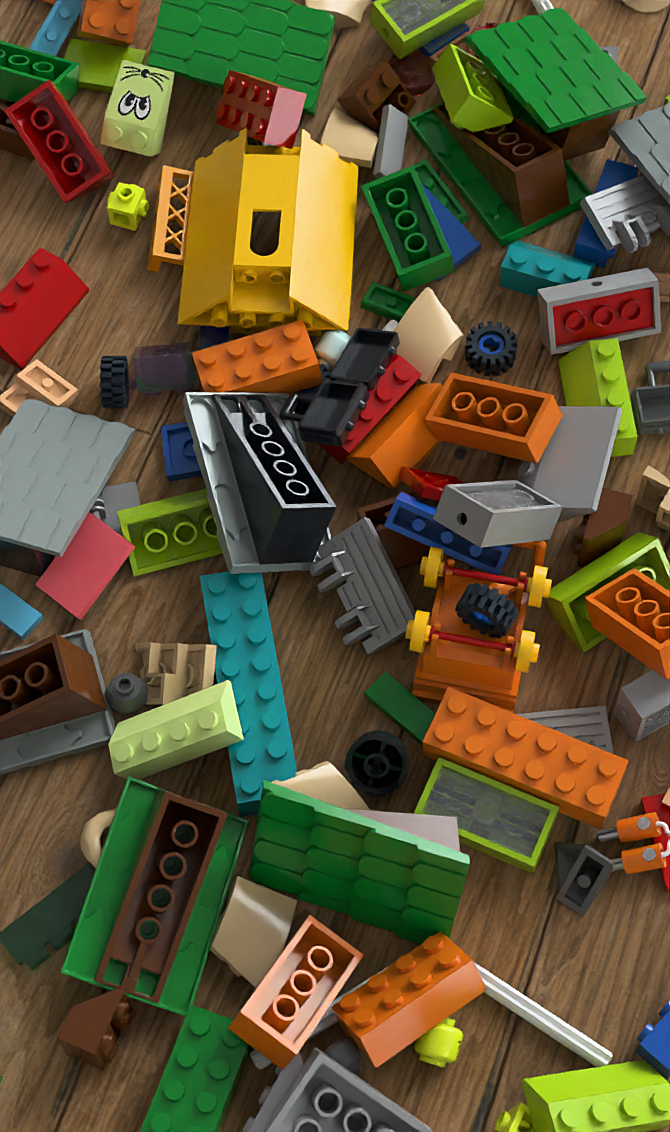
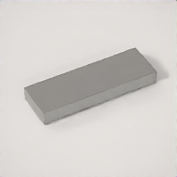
(390, 142)

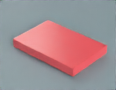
(85, 566)

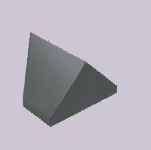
(580, 874)

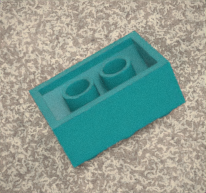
(535, 267)

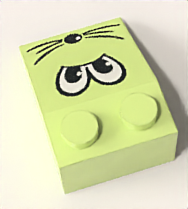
(138, 109)

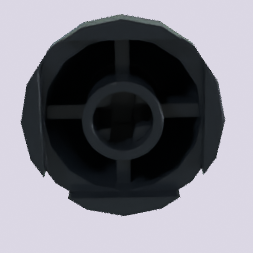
(377, 763)

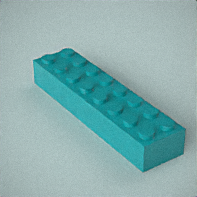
(248, 659)

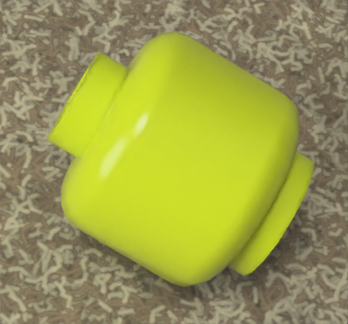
(440, 1044)

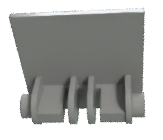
(114, 499)

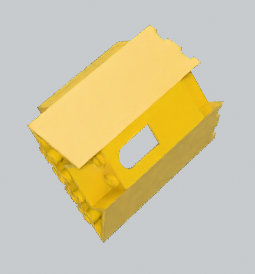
(315, 254)

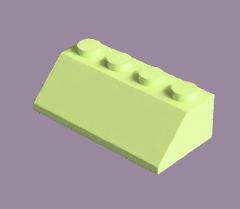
(176, 732)

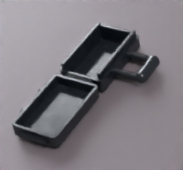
(346, 394)

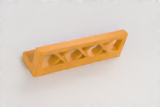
(161, 218)

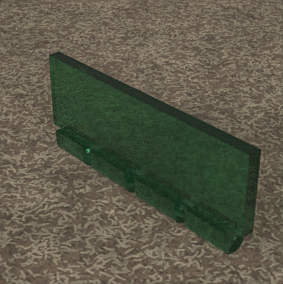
(48, 921)

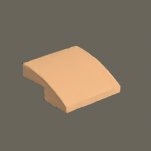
(40, 384)

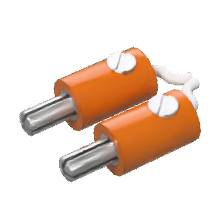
(636, 829)

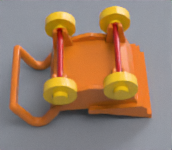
(463, 657)

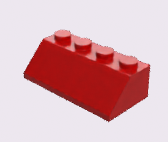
(59, 142)
(36, 306)
(388, 392)

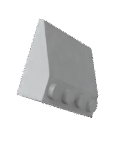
(575, 460)
(336, 1100)

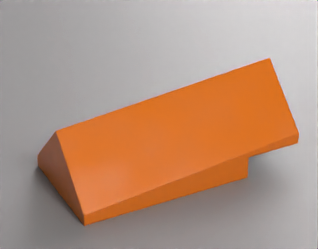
(399, 438)

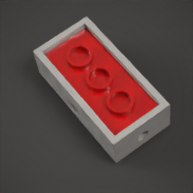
(599, 309)

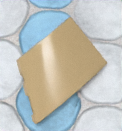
(346, 12)
(350, 139)
(427, 335)
(655, 496)
(175, 670)
(327, 785)
(252, 929)

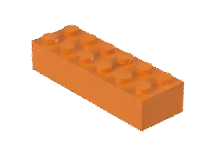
(526, 756)

